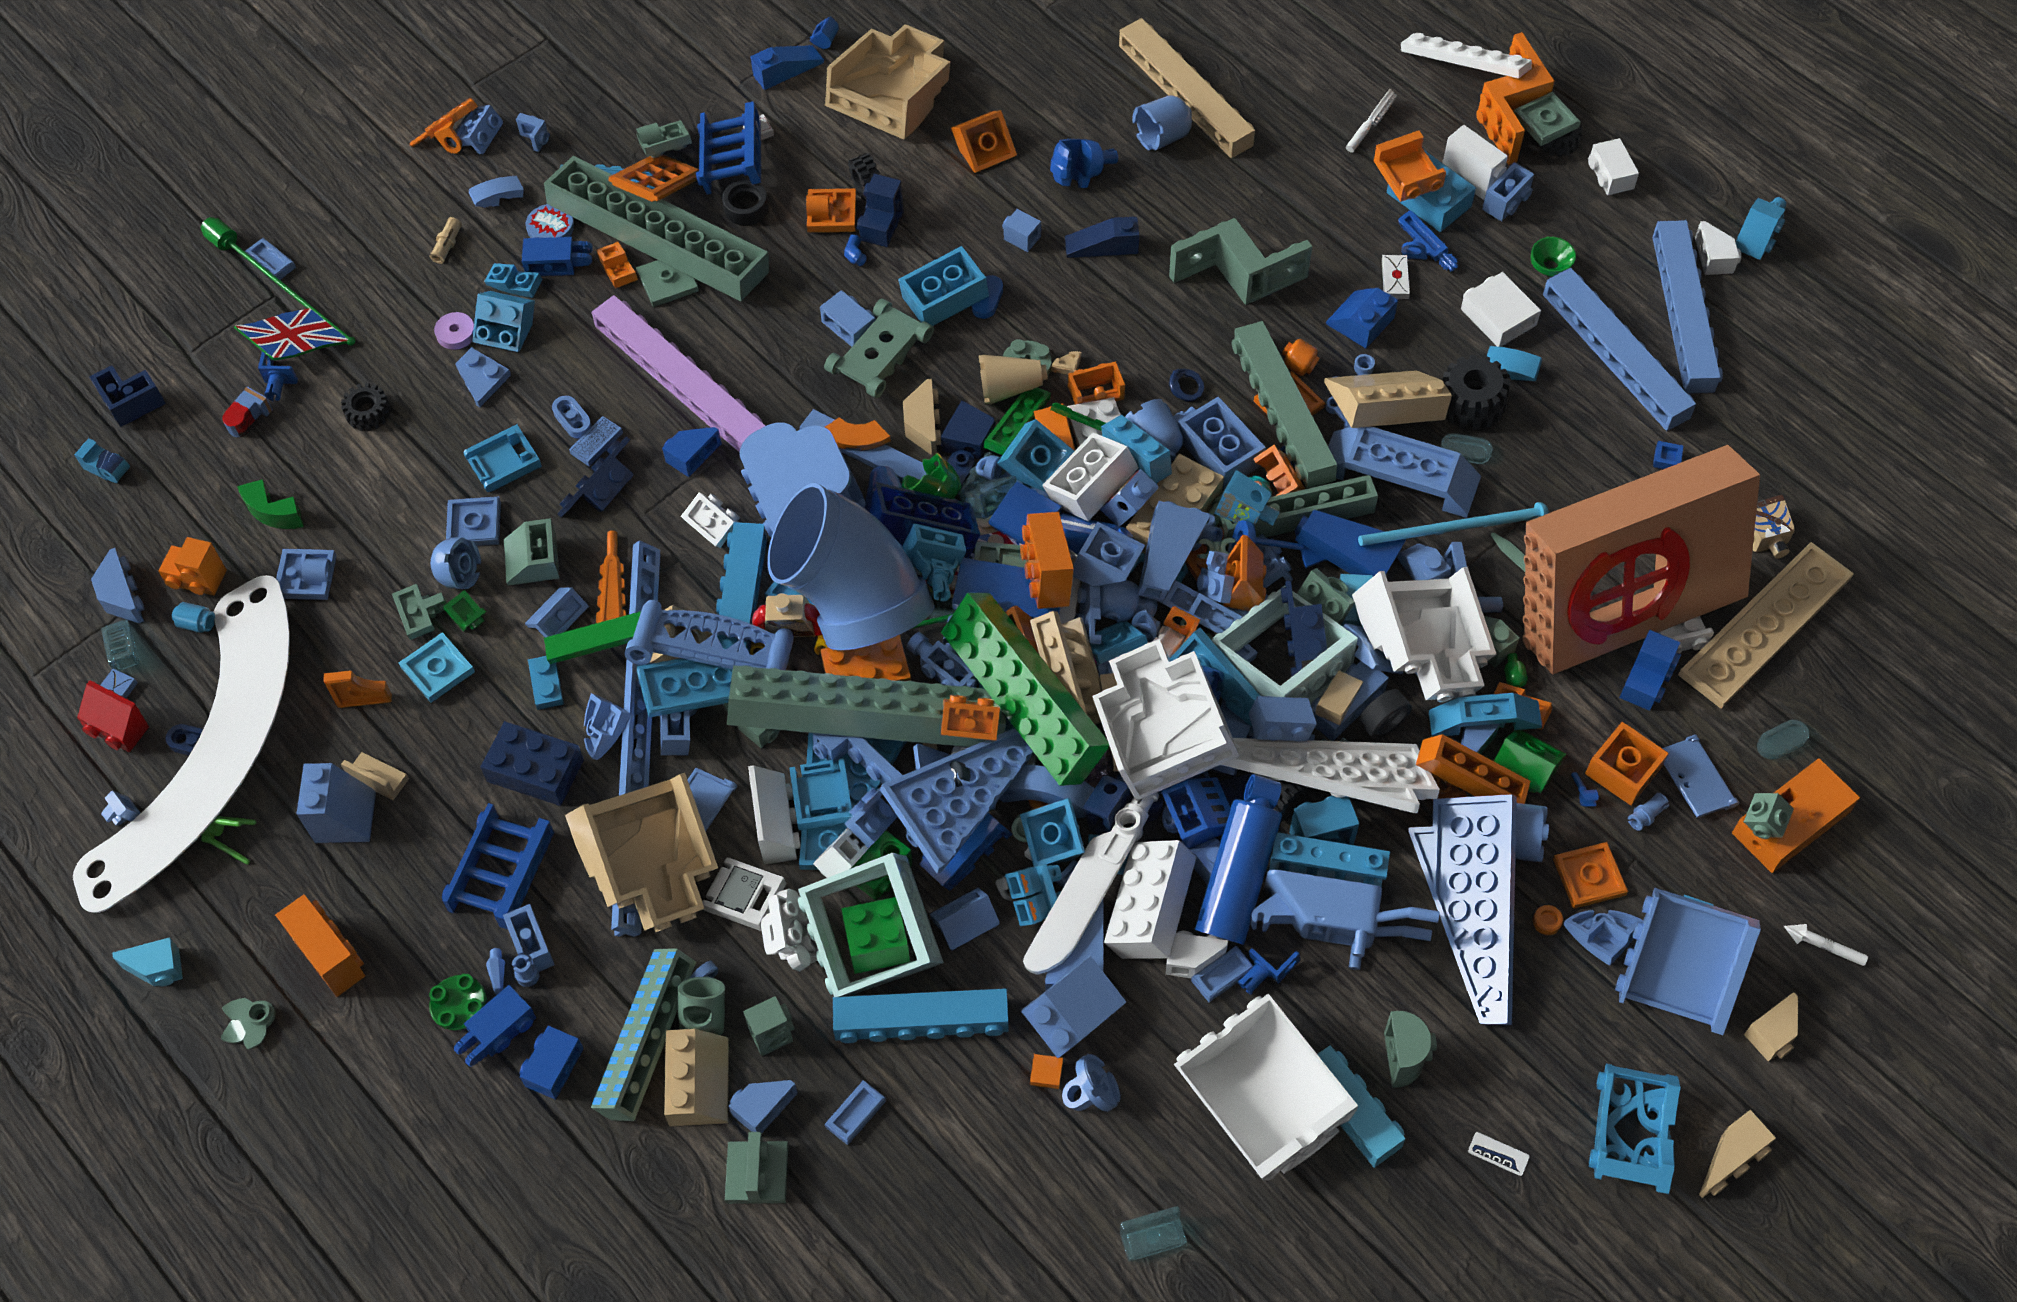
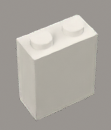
(1474, 159)
(1500, 309)

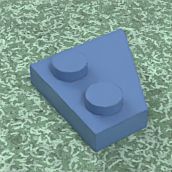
(481, 375)

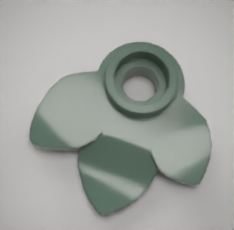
(244, 1022)

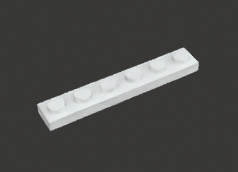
(1466, 55)

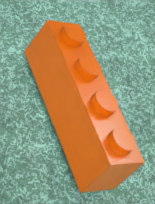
(1469, 769)

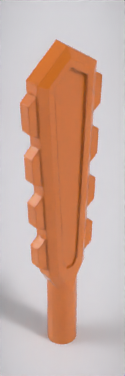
(611, 585)

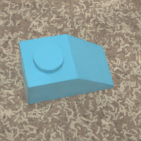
(152, 962)

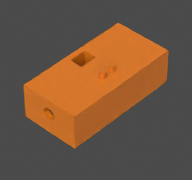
(1818, 804)

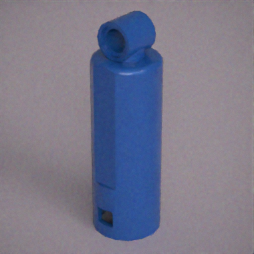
(1241, 861)

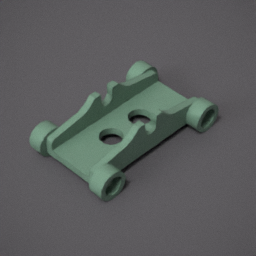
(873, 371)

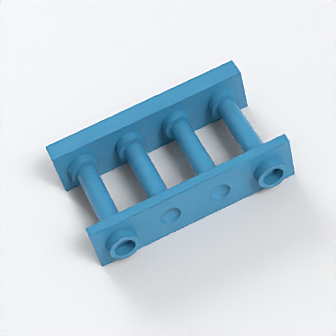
(1329, 859)

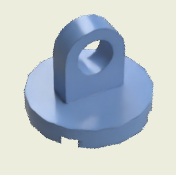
(1096, 1086)

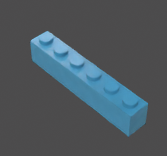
(742, 576)
(920, 1015)

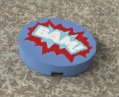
(548, 223)

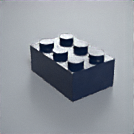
(532, 763)

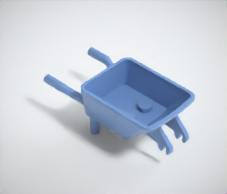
(1334, 911)

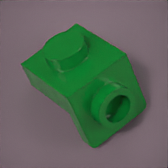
(465, 611)

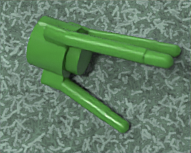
(216, 829)

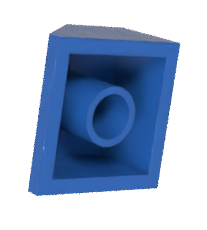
(1364, 315)

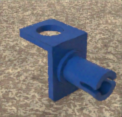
(275, 377)
(1263, 969)

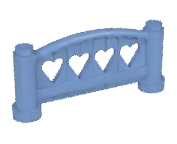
(653, 637)

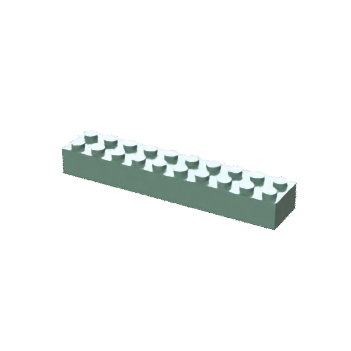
(658, 229)
(845, 705)

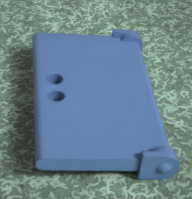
(1705, 786)
(709, 794)

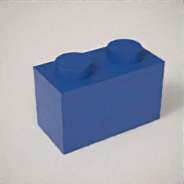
(551, 1062)

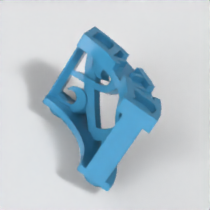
(1649, 1169)

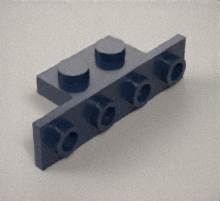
(603, 484)
(1306, 629)

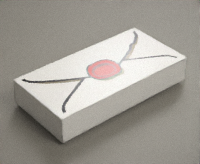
(1395, 276)

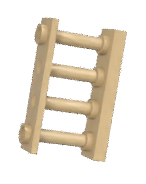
(1070, 658)

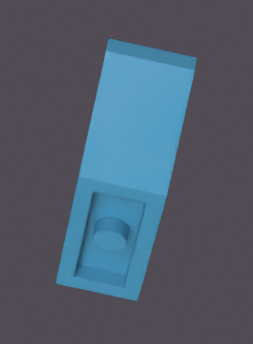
(1485, 710)

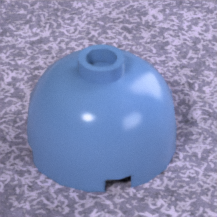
(455, 563)

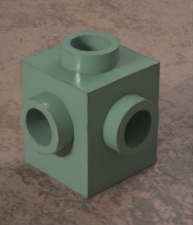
(1768, 815)

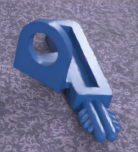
(1424, 242)

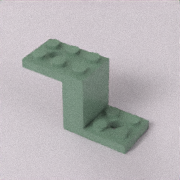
(1240, 261)

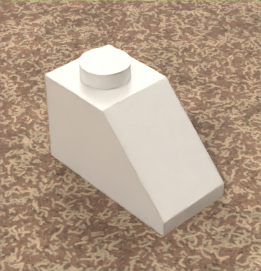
(1716, 250)

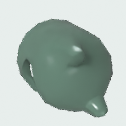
(701, 1004)

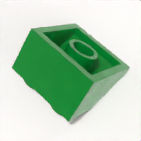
(1530, 759)

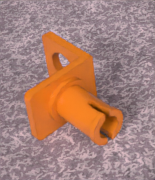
(1188, 629)

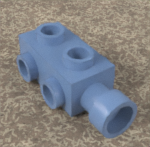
(944, 655)

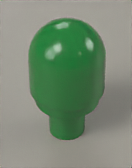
(1515, 671)

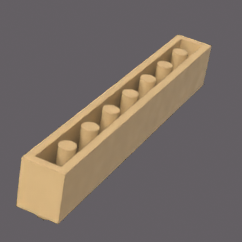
(1181, 80)

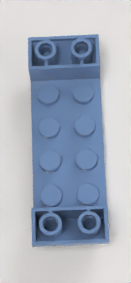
(1407, 464)

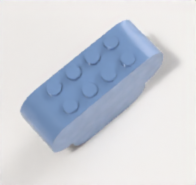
(785, 460)

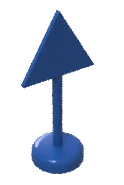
(1247, 528)

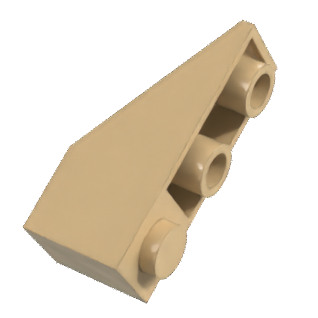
(1738, 1145)

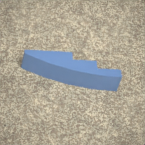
(1211, 613)

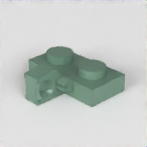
(418, 610)

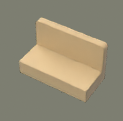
(376, 775)

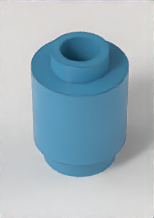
(193, 617)

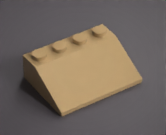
(1390, 398)

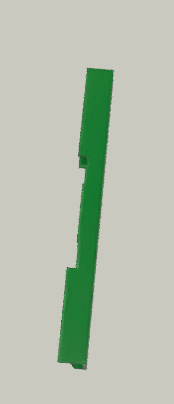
(1067, 412)

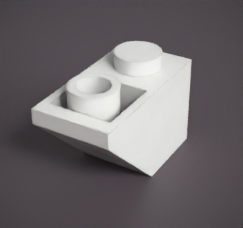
(1193, 953)

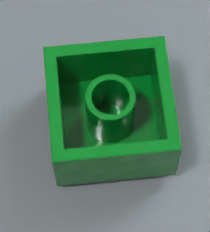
(875, 935)

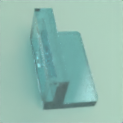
(1152, 1233)

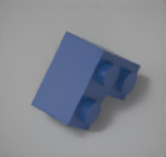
(1652, 667)

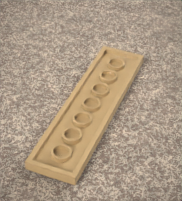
(1765, 625)

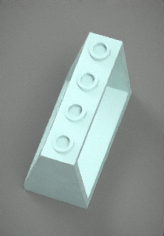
(1313, 678)
(911, 908)

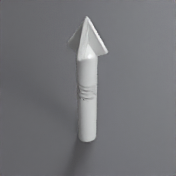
(1800, 933)

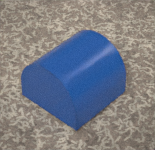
(825, 33)

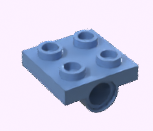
(306, 573)

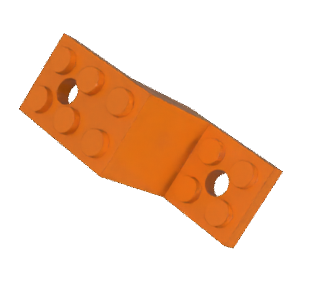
(1508, 93)

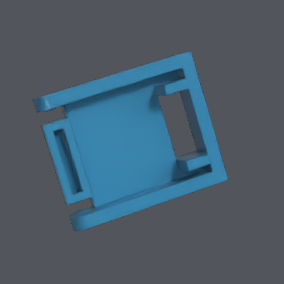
(497, 461)
(820, 791)

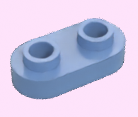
(573, 418)

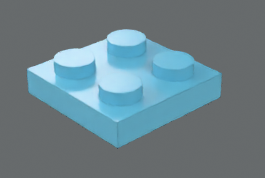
(436, 667)

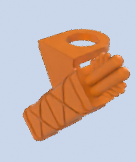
(444, 127)

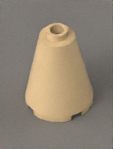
(1009, 376)

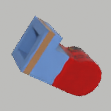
(245, 411)

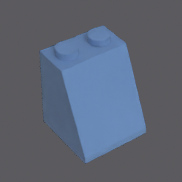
(335, 805)

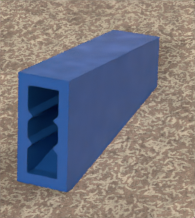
(1338, 543)

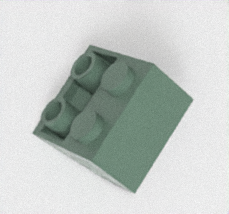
(531, 553)

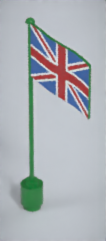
(283, 334)

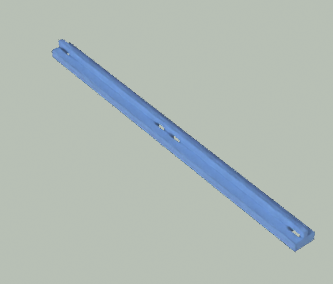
(636, 762)

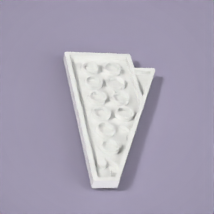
(1358, 770)

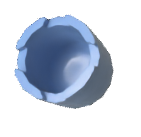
(1162, 122)
(1159, 424)

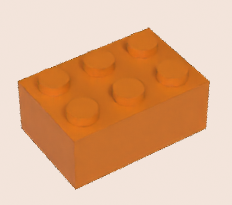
(1047, 560)
(873, 661)
(322, 944)

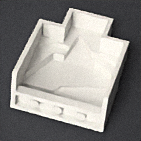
(1429, 631)
(1162, 720)

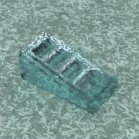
(124, 659)

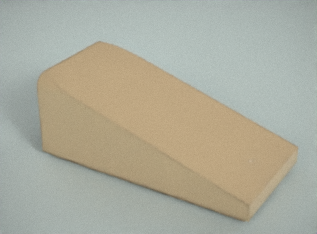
(1338, 697)

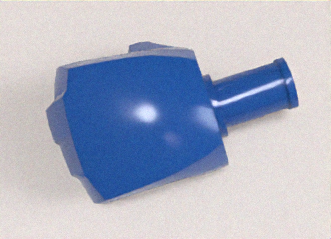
(1079, 161)

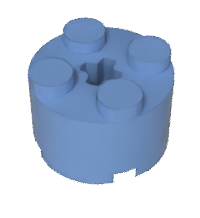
(1530, 832)

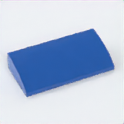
(1002, 581)

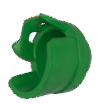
(939, 481)

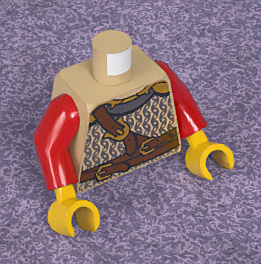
(791, 613)

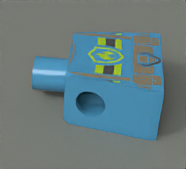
(1246, 501)

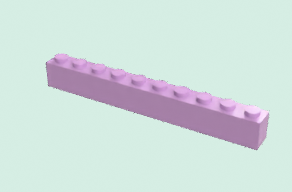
(676, 372)

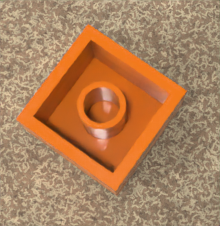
(1626, 763)

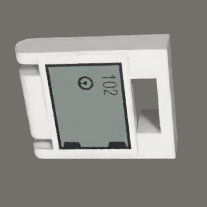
(737, 890)

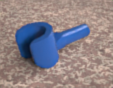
(1586, 797)

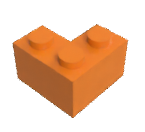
(193, 567)

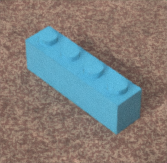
(1370, 1126)

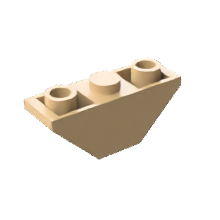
(922, 417)

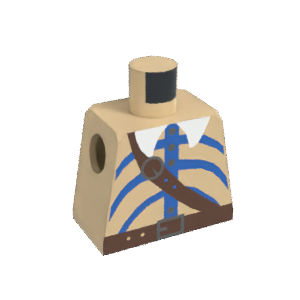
(1773, 526)

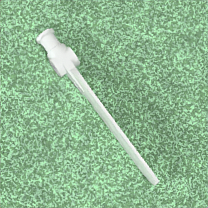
(1086, 889)

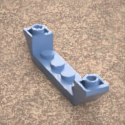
(878, 768)

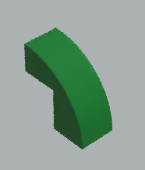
(277, 514)

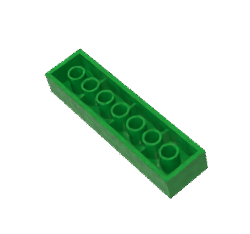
(1025, 689)

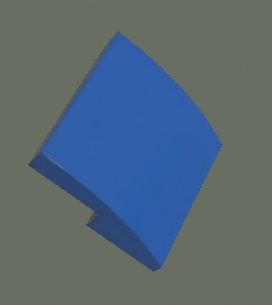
(1016, 505)

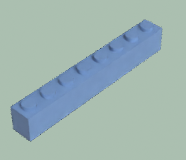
(1686, 307)
(1619, 349)

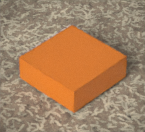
(1046, 1071)

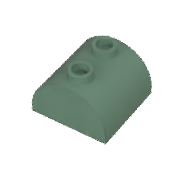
(1407, 1047)

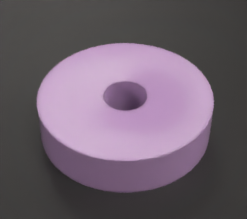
(450, 322)

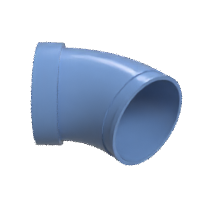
(846, 569)

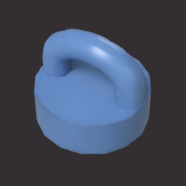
(991, 468)

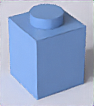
(1022, 230)

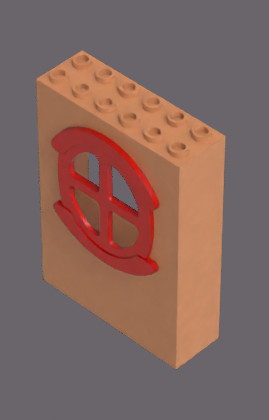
(1689, 515)

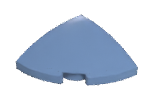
(604, 725)
(1604, 933)

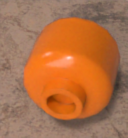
(1300, 357)

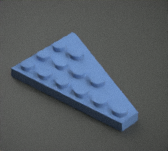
(946, 815)

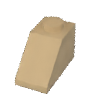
(1776, 1029)

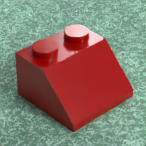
(111, 717)

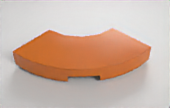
(861, 436)

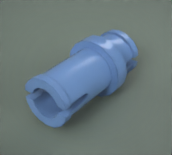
(1644, 814)

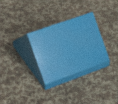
(1052, 833)

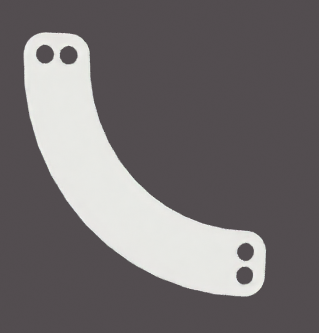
(244, 709)

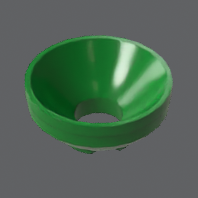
(1553, 250)

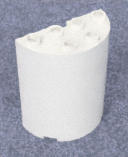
(1267, 1088)

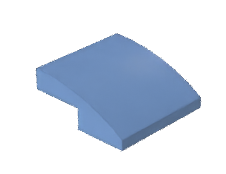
(1373, 658)

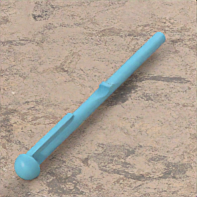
(1439, 528)

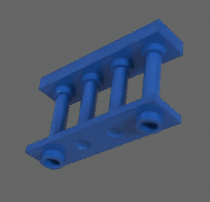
(750, 151)
(516, 884)

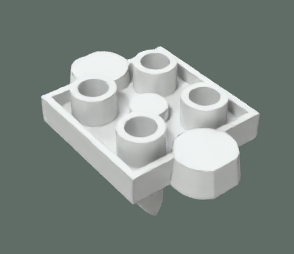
(789, 930)

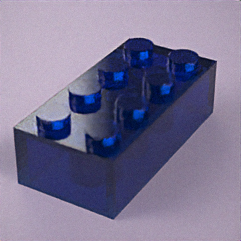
(902, 508)

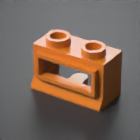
(1093, 377)
(1279, 470)

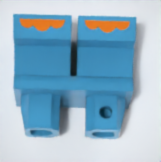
(1035, 881)

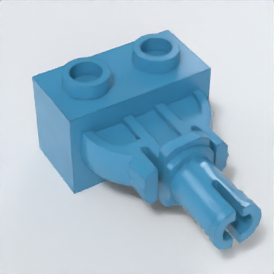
(1759, 227)
(936, 556)

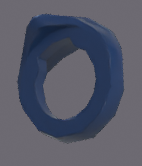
(1175, 386)

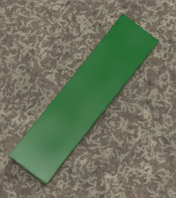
(1019, 414)
(591, 638)

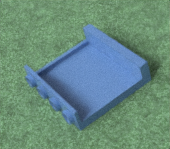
(1688, 958)

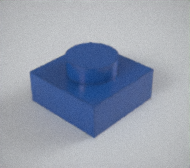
(1667, 454)

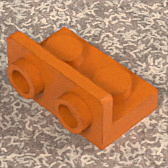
(970, 718)

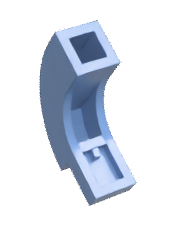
(1037, 784)

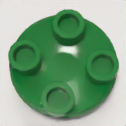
(456, 1001)

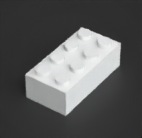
(1150, 900)

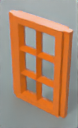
(662, 189)

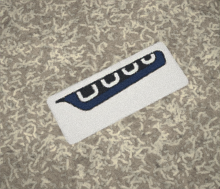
(1498, 1153)

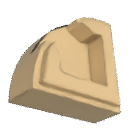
(1067, 363)

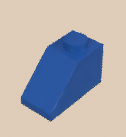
(691, 448)

